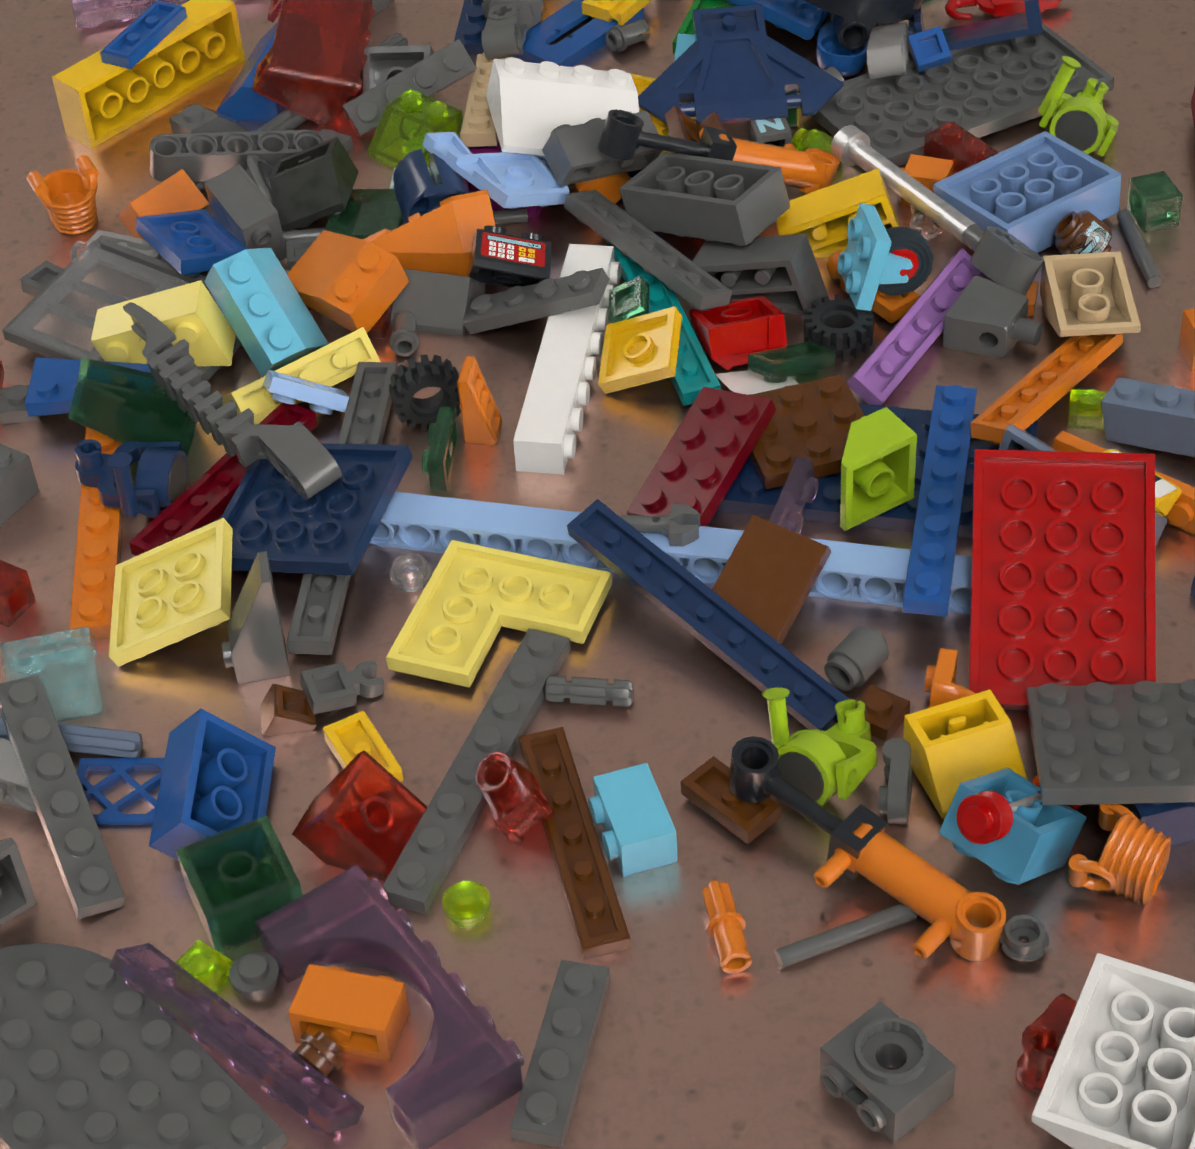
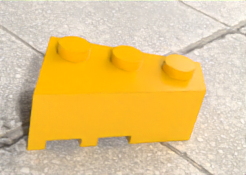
(827, 212)

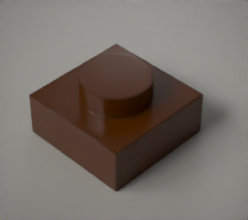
(883, 711)

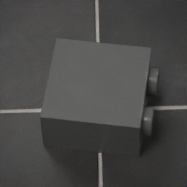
(245, 211)

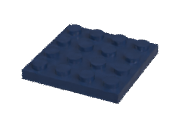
(318, 533)

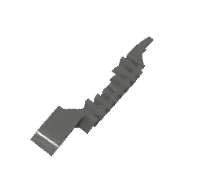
(287, 447)

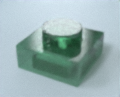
(629, 300)

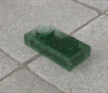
(791, 360)
(443, 443)

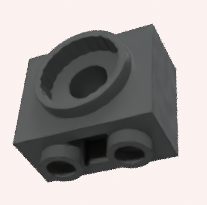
(886, 1098)

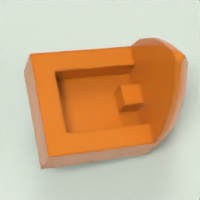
(941, 679)

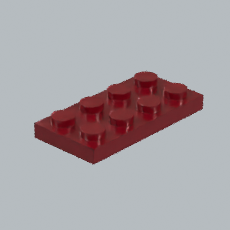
(704, 454)

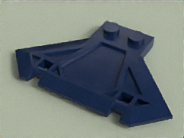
(737, 73)

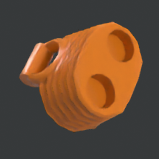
(69, 196)
(1130, 860)

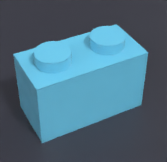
(633, 820)

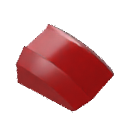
(739, 329)

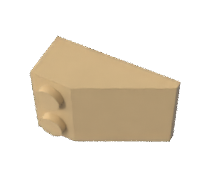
(1088, 294)

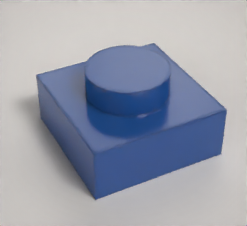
(929, 49)

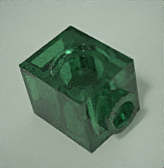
(1154, 201)

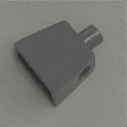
(989, 320)

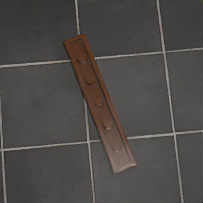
(576, 846)

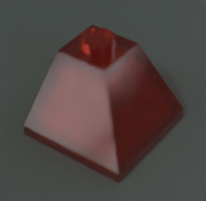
(361, 819)

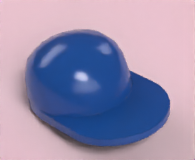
(831, 53)

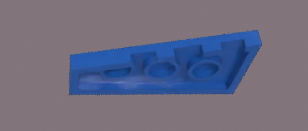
(54, 384)

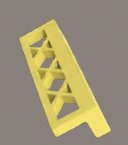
(324, 366)

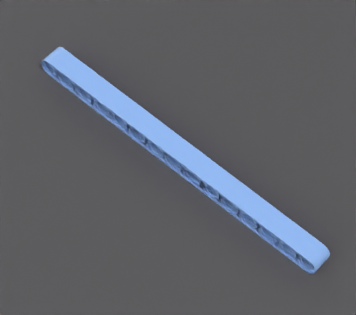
(850, 573)

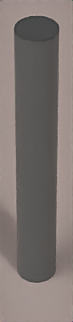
(1139, 248)
(844, 935)

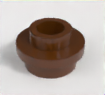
(319, 1052)

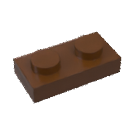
(710, 791)

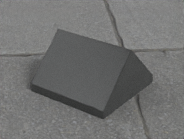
(438, 300)

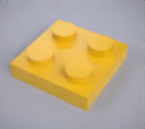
(640, 350)

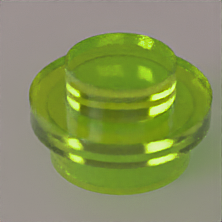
(466, 903)

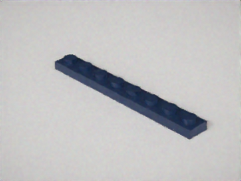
(706, 615)

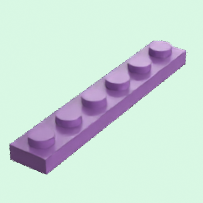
(913, 333)

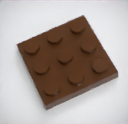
(808, 423)

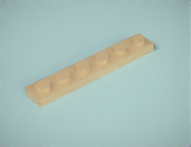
(477, 123)

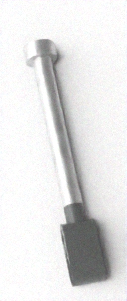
(995, 250)

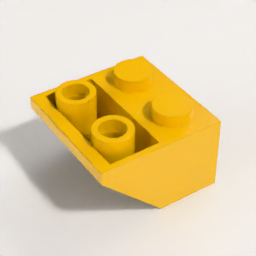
(960, 744)

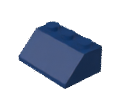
(209, 782)

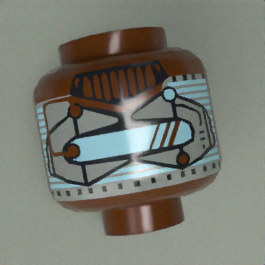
(1082, 234)

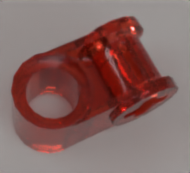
(512, 795)
(1041, 1042)

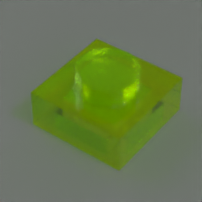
(1086, 409)
(206, 965)

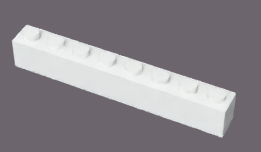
(562, 372)

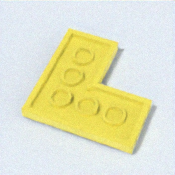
(487, 589)

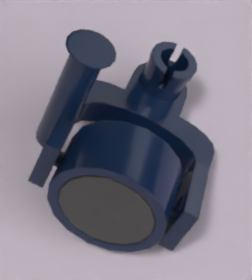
(159, 474)

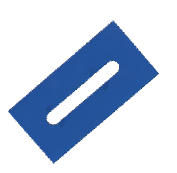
(568, 50)

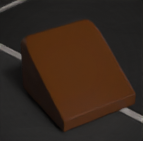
(286, 712)

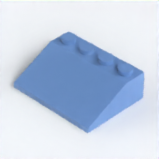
(1032, 189)

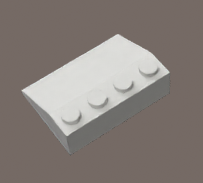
(538, 97)
(1124, 1063)

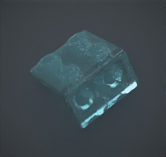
(64, 667)

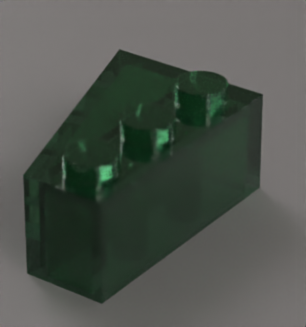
(127, 406)

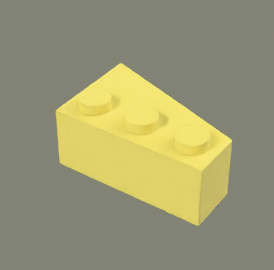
(185, 310)

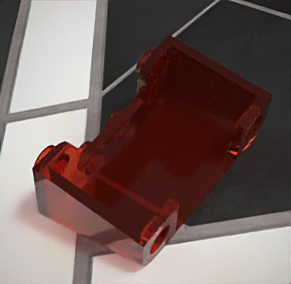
(315, 55)

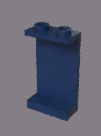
(989, 30)

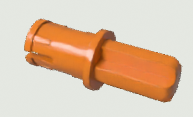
(726, 927)

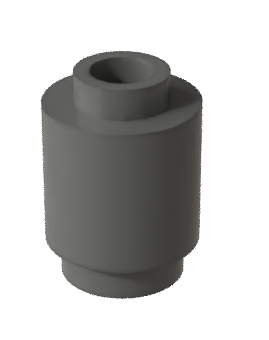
(856, 658)

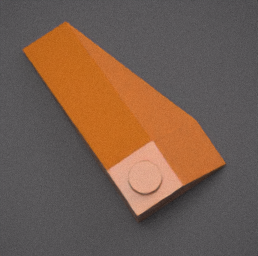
(440, 238)

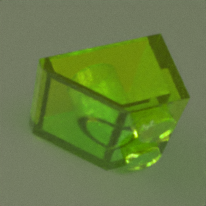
(406, 124)

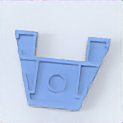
(510, 178)

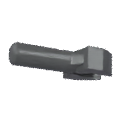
(679, 525)

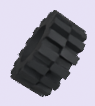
(839, 327)
(420, 376)

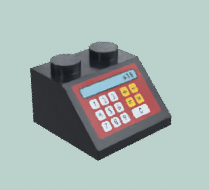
(509, 259)

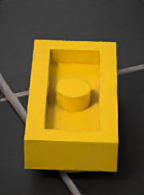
(357, 734)

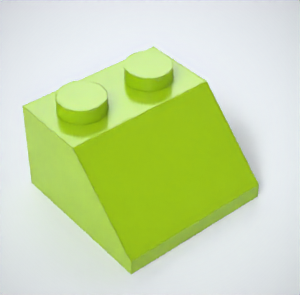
(876, 467)

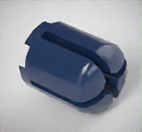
(418, 190)

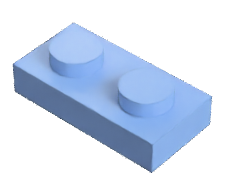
(321, 397)

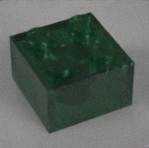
(238, 881)

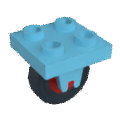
(882, 259)

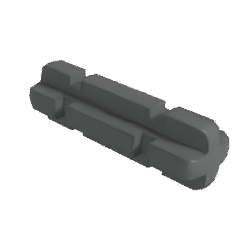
(589, 691)

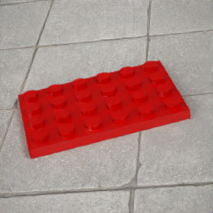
(1061, 571)

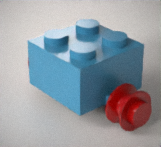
(1008, 827)

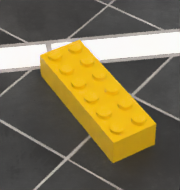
(107, 99)

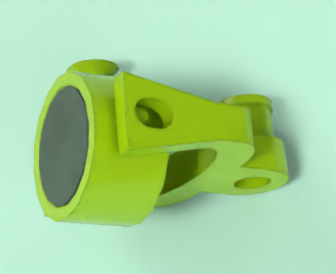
(1080, 118)
(821, 760)

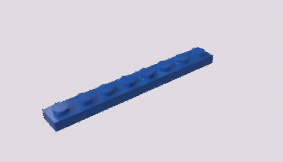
(940, 502)

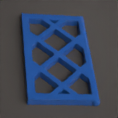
(122, 768)

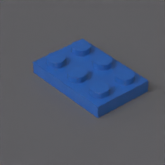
(188, 240)

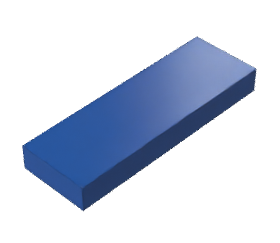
(143, 34)

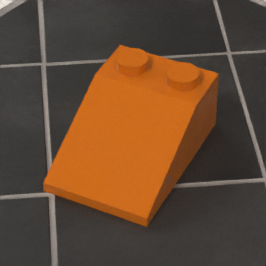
(348, 279)

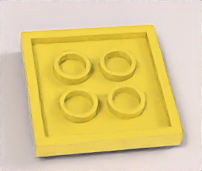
(171, 592)

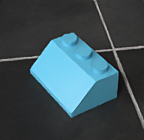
(264, 309)

